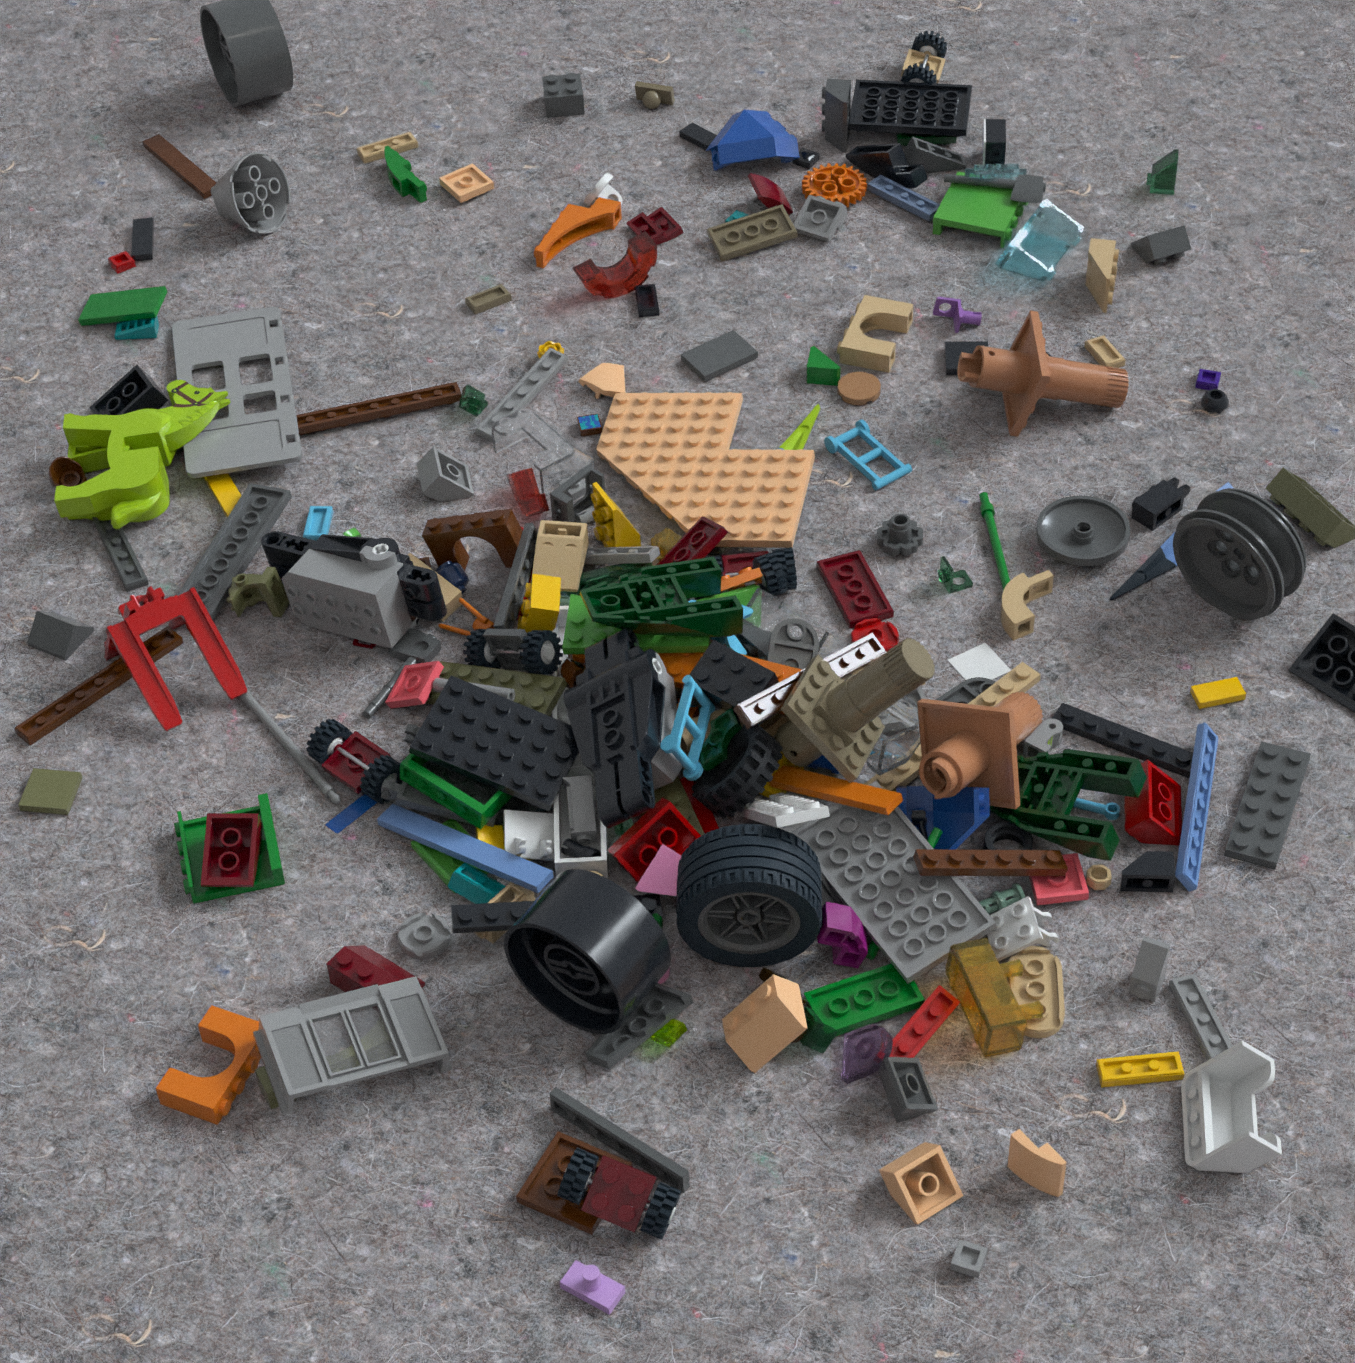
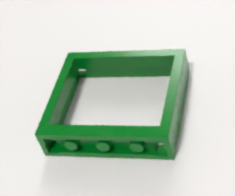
(448, 795)

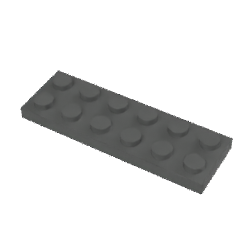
(1267, 805)

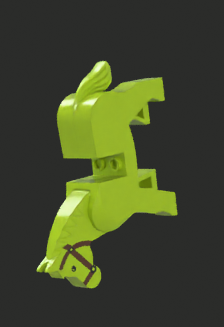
(136, 451)

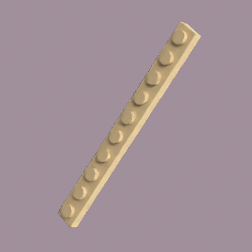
(1018, 679)

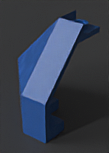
(752, 137)
(954, 815)

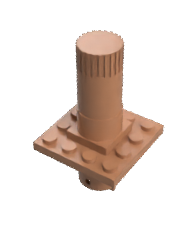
(1030, 374)
(975, 746)

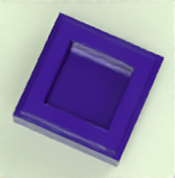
(1208, 379)

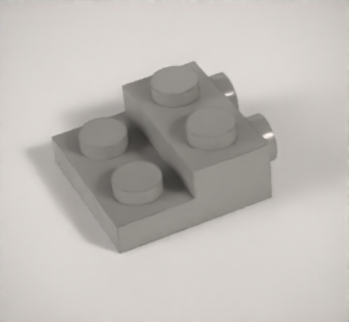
(820, 218)

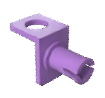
(957, 312)

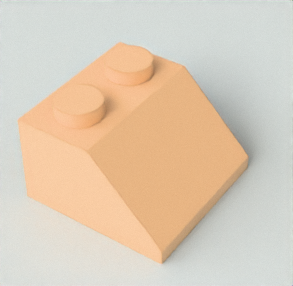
(921, 1181)

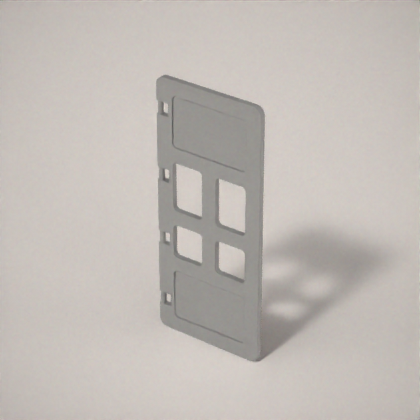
(242, 438)

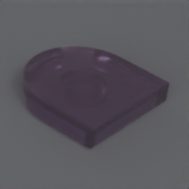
(864, 1051)

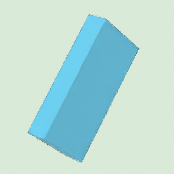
(318, 522)

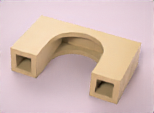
(870, 315)

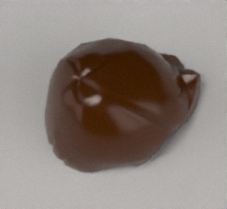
(66, 472)

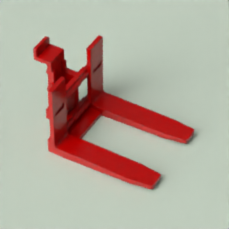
(151, 611)

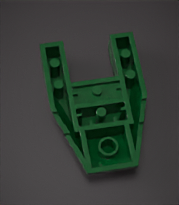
(658, 604)
(1051, 787)

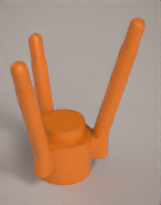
(480, 622)

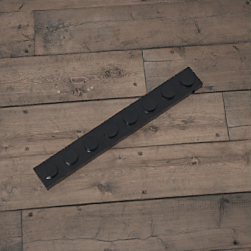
(503, 915)

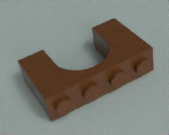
(496, 527)

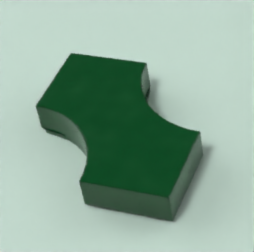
(722, 731)

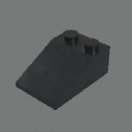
(130, 393)

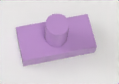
(592, 1286)

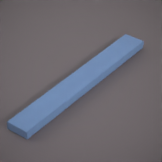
(1196, 807)
(465, 848)

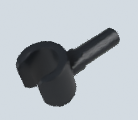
(919, 818)

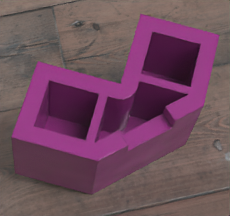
(845, 934)

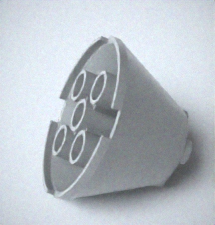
(253, 193)

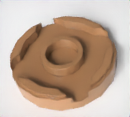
(859, 388)

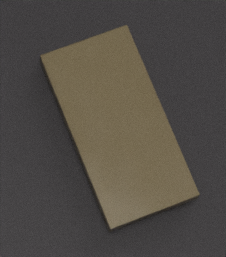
(752, 233)

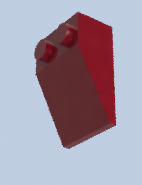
(231, 849)

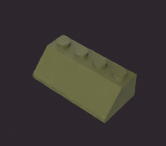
(1311, 509)

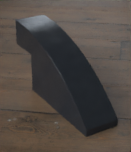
(889, 162)

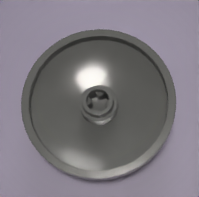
(1083, 530)

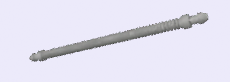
(327, 789)

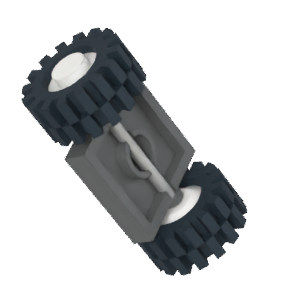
(514, 650)

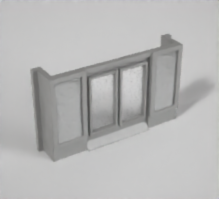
(348, 1039)

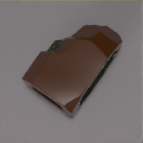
(570, 670)

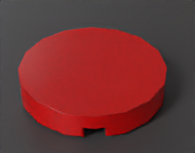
(884, 632)

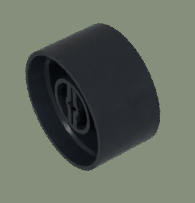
(587, 951)

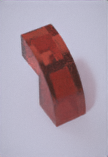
(527, 493)

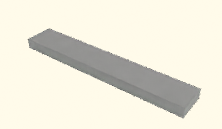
(524, 390)

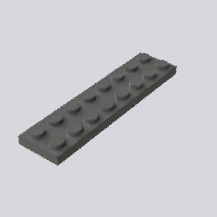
(236, 544)

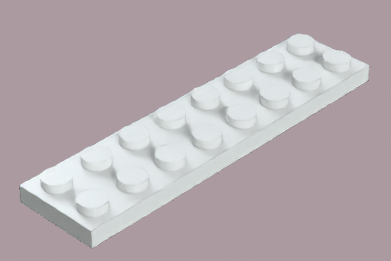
(784, 810)

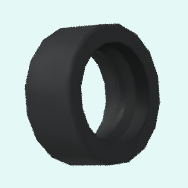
(1009, 831)

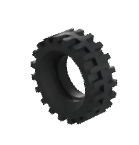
(742, 776)

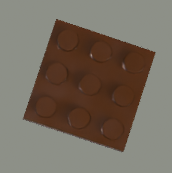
(543, 1183)

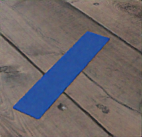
(350, 813)

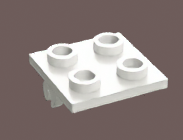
(529, 834)
(1019, 929)

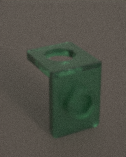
(947, 574)

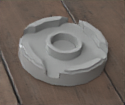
(424, 936)

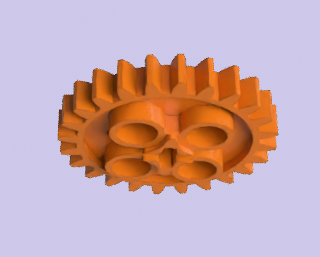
(835, 184)

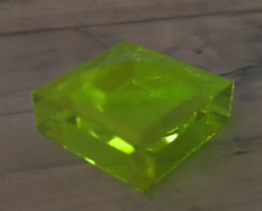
(669, 1033)

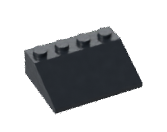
(1330, 661)

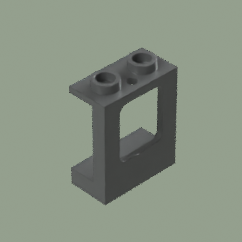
(562, 505)

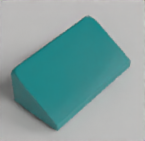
(474, 884)

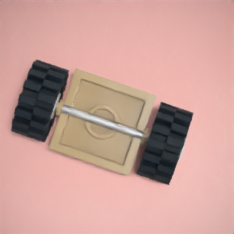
(925, 59)

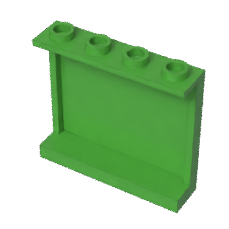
(979, 210)

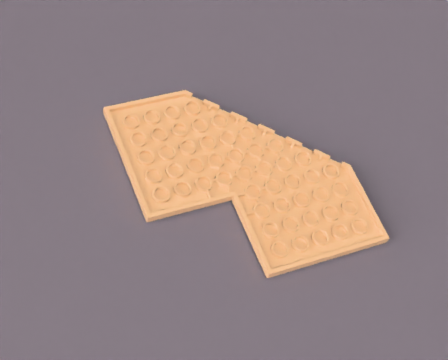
(682, 461)

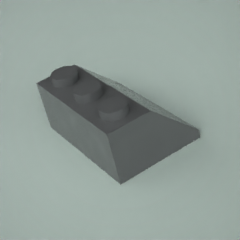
(836, 112)

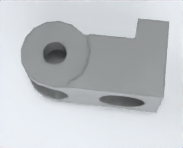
(1043, 738)

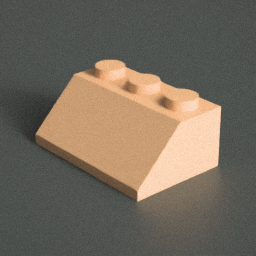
(765, 1022)

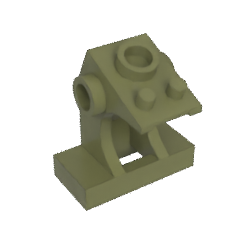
(251, 588)

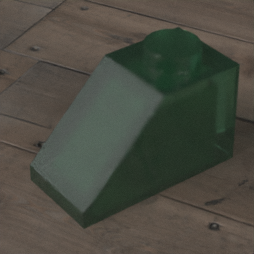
(1163, 174)

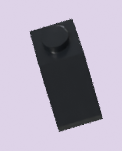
(1150, 873)

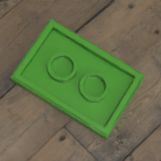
(440, 862)

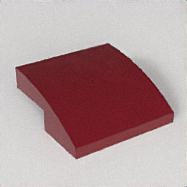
(769, 192)
(658, 225)

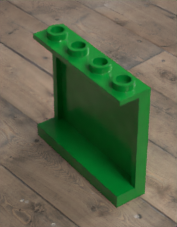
(191, 846)

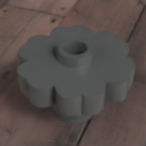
(900, 535)

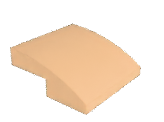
(1036, 1166)

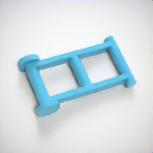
(862, 429)
(671, 743)

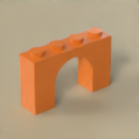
(212, 1096)

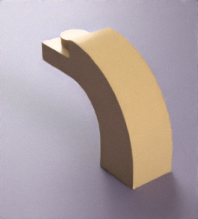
(1015, 615)

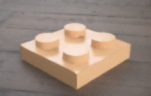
(466, 183)

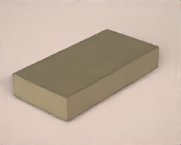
(488, 299)

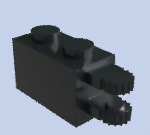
(1159, 503)

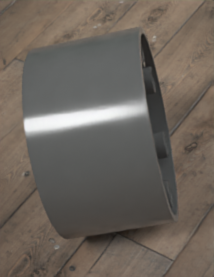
(246, 49)

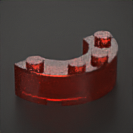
(625, 274)

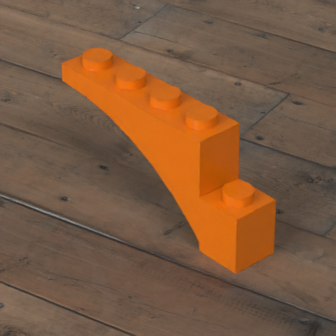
(575, 224)

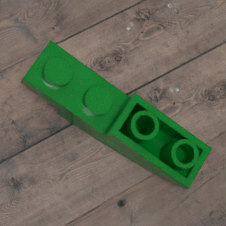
(401, 176)

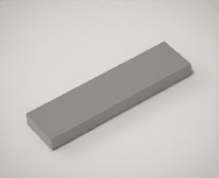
(618, 555)
(1200, 1015)

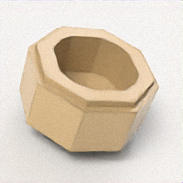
(1098, 877)

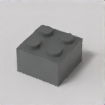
(563, 95)

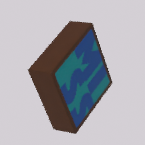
(589, 424)

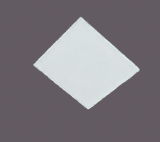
(979, 663)

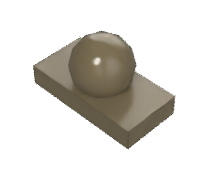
(654, 94)

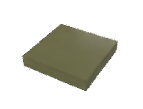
(50, 791)

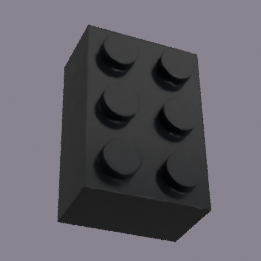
(730, 677)

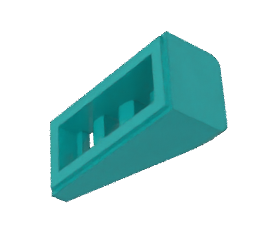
(137, 329)

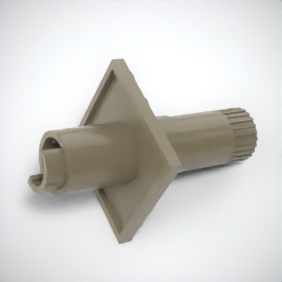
(842, 715)

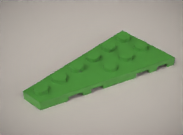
(583, 632)

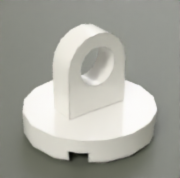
(603, 190)

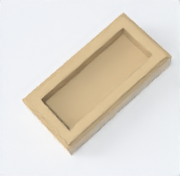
(1104, 352)

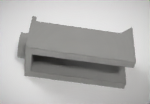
(581, 809)

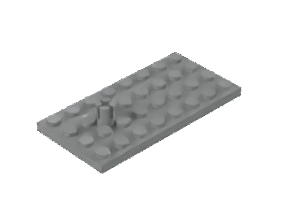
(874, 872)

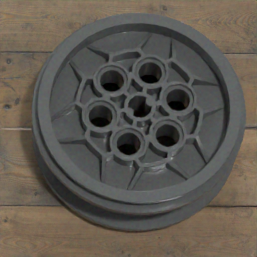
(1239, 553)

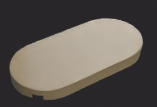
(1040, 982)

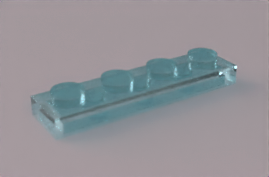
(995, 171)

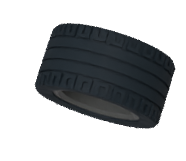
(749, 895)

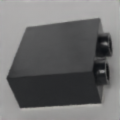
(994, 141)

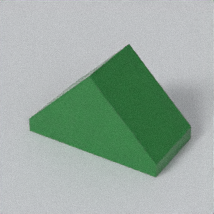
(822, 369)

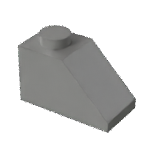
(1149, 969)

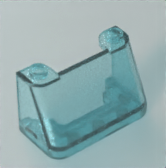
(1041, 243)

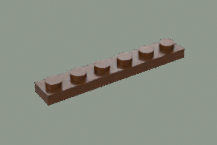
(989, 862)

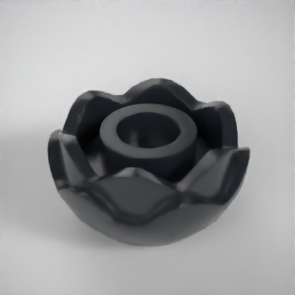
(1215, 401)

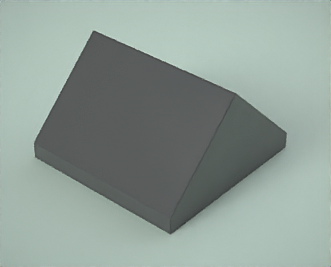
(57, 634)
(906, 1087)

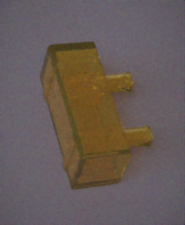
(988, 998)

